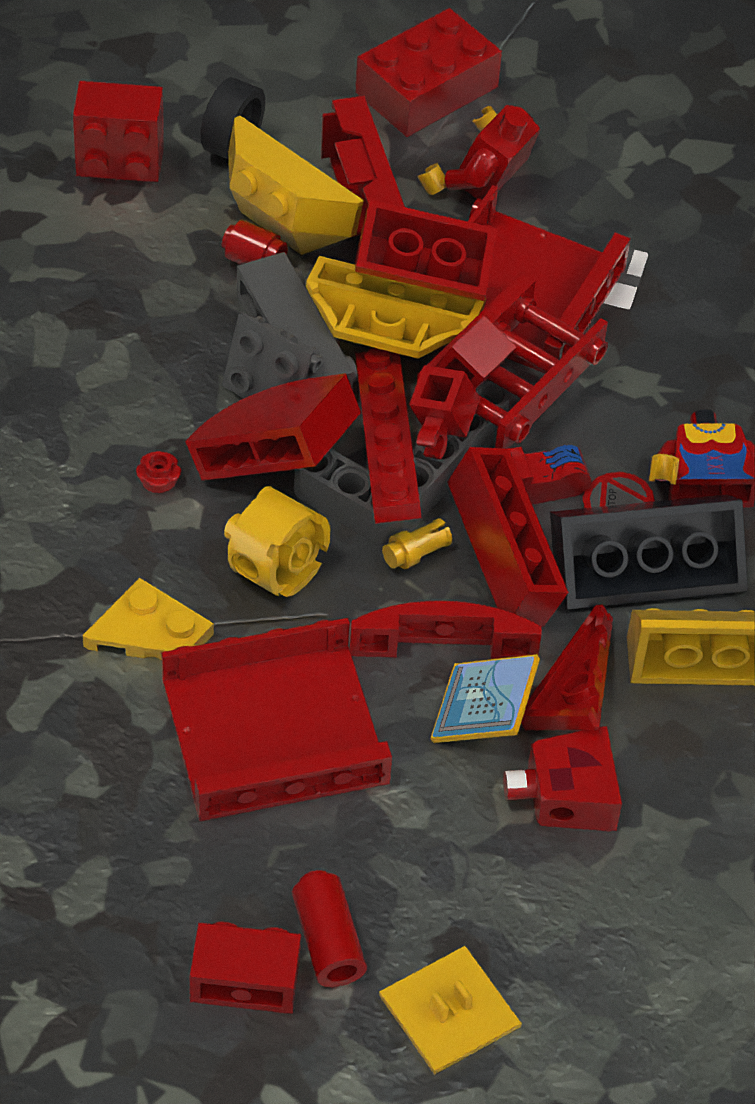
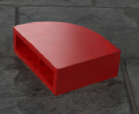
(275, 428)

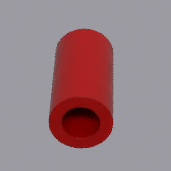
(328, 929)

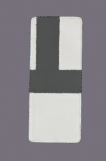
(626, 286)

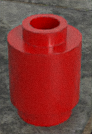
(249, 242)

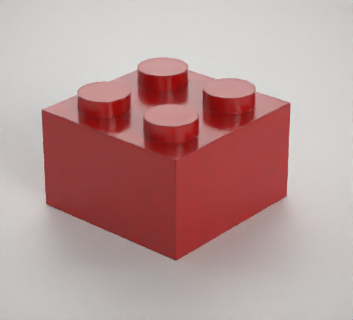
(118, 131)

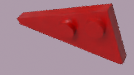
(574, 686)

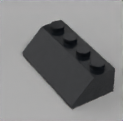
(650, 550)

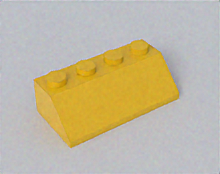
(691, 647)

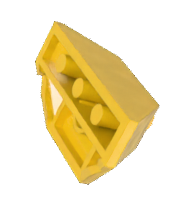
(288, 192)
(386, 311)

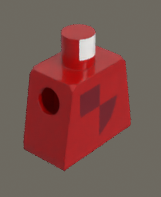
(570, 781)

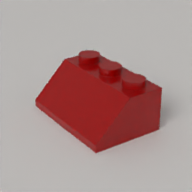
(426, 250)

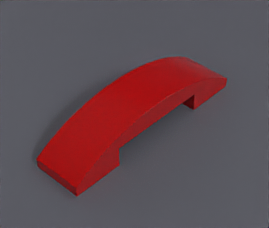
(443, 623)

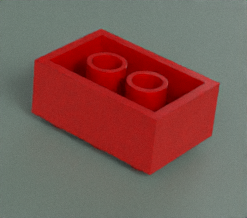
(428, 72)

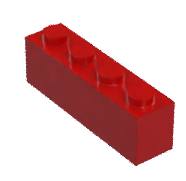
(507, 534)

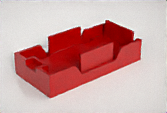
(358, 154)

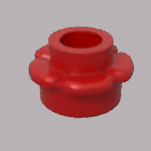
(158, 471)

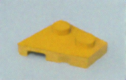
(148, 624)

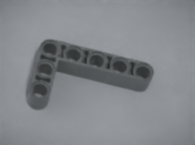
(344, 488)

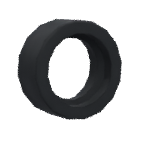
(227, 102)

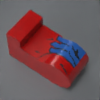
(553, 473)

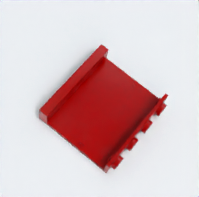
(568, 275)
(272, 719)

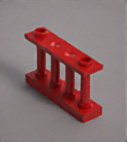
(506, 311)

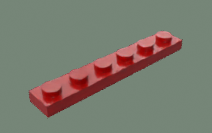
(387, 437)

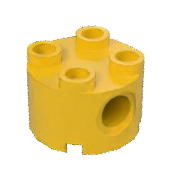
(277, 542)

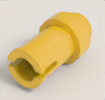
(407, 548)

